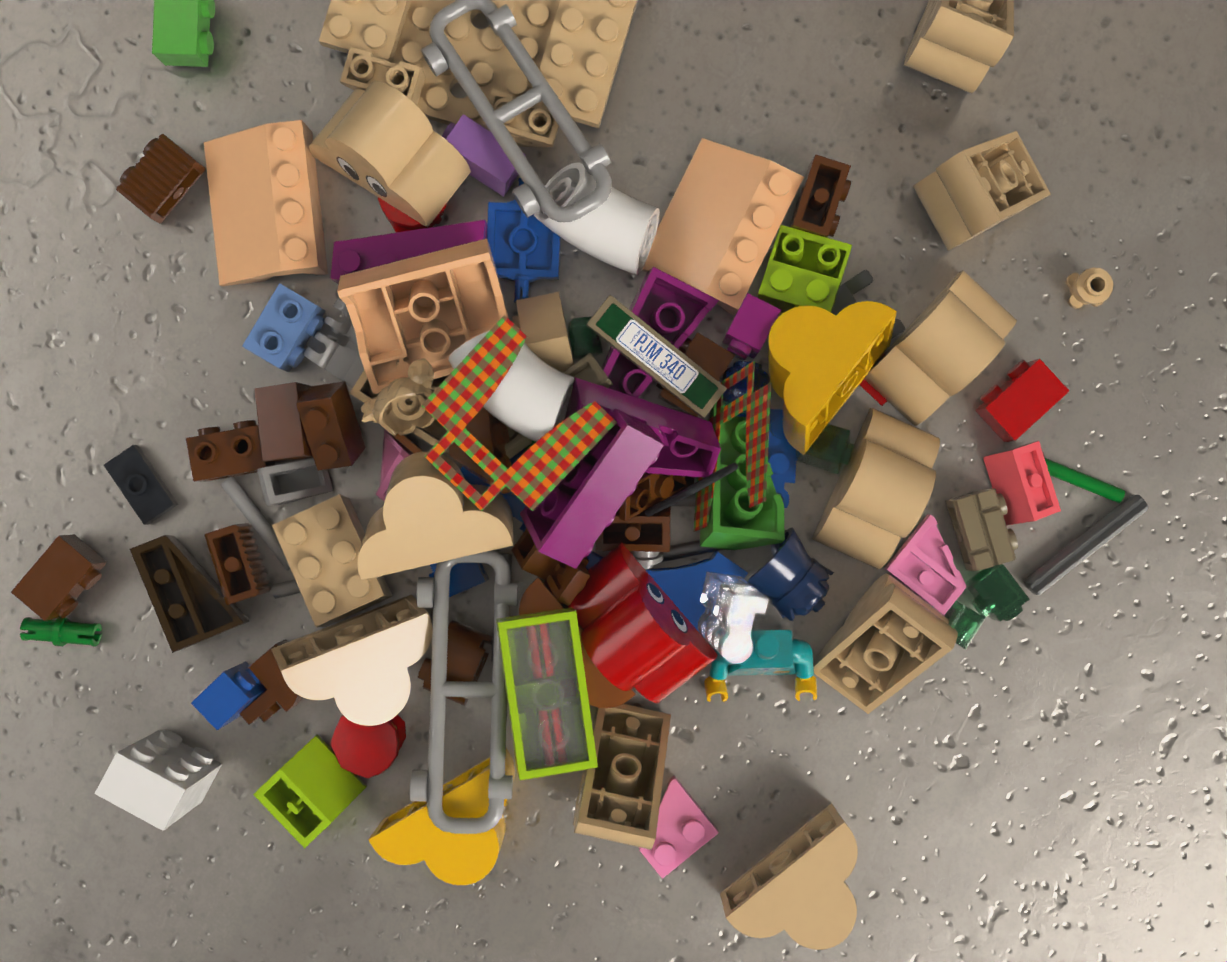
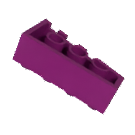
(378, 250)
(669, 309)
(688, 440)
(593, 491)

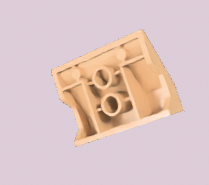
(265, 203)
(722, 221)
(421, 309)

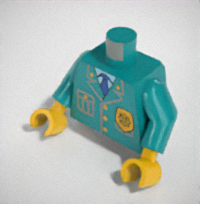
(773, 654)

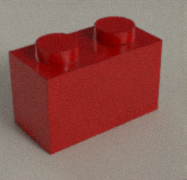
(1021, 400)

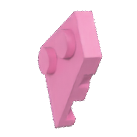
(928, 567)
(680, 830)

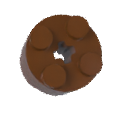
(464, 657)

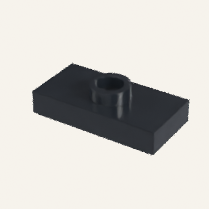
(140, 484)

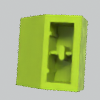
(804, 270)
(309, 791)

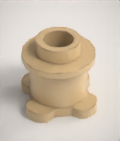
(1081, 290)

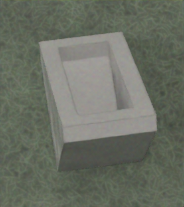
(293, 482)

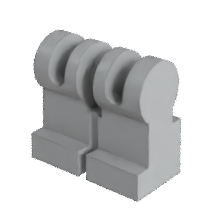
(339, 360)

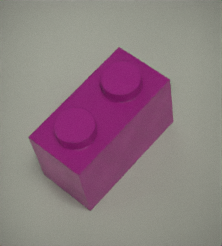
(750, 327)

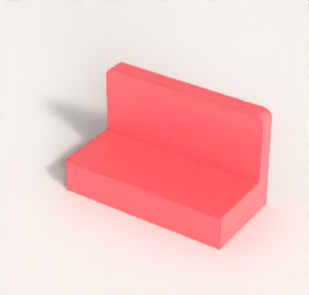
(1024, 483)

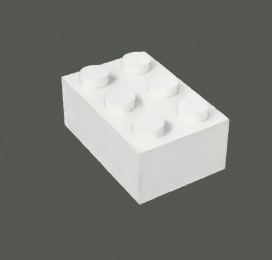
(159, 778)

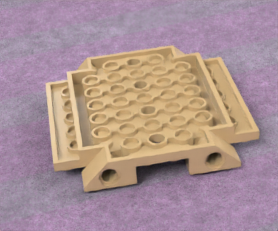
(569, 41)

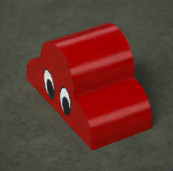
(637, 630)

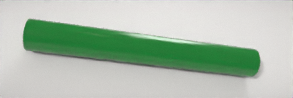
(1085, 481)

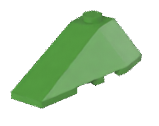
(731, 520)

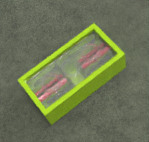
(546, 693)

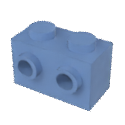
(284, 329)

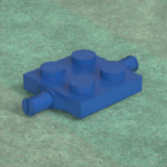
(521, 246)

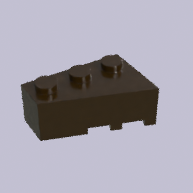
(183, 594)

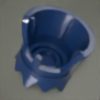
(792, 579)

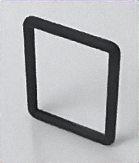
(692, 489)

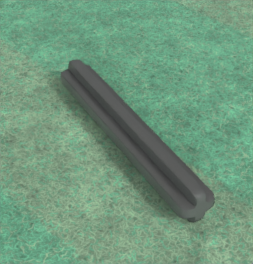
(1086, 544)

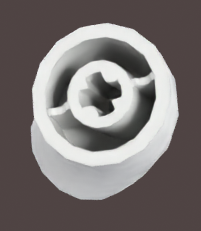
(615, 232)
(531, 394)

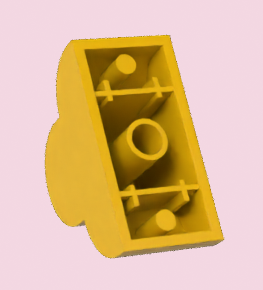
(822, 360)
(453, 858)

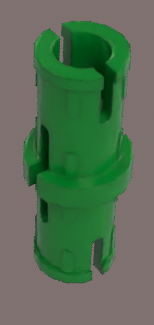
(60, 631)

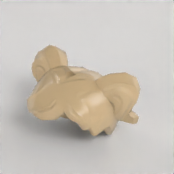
(392, 408)

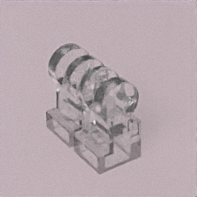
(730, 615)

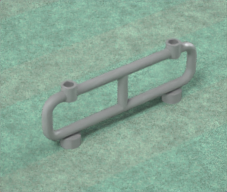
(531, 195)
(428, 784)

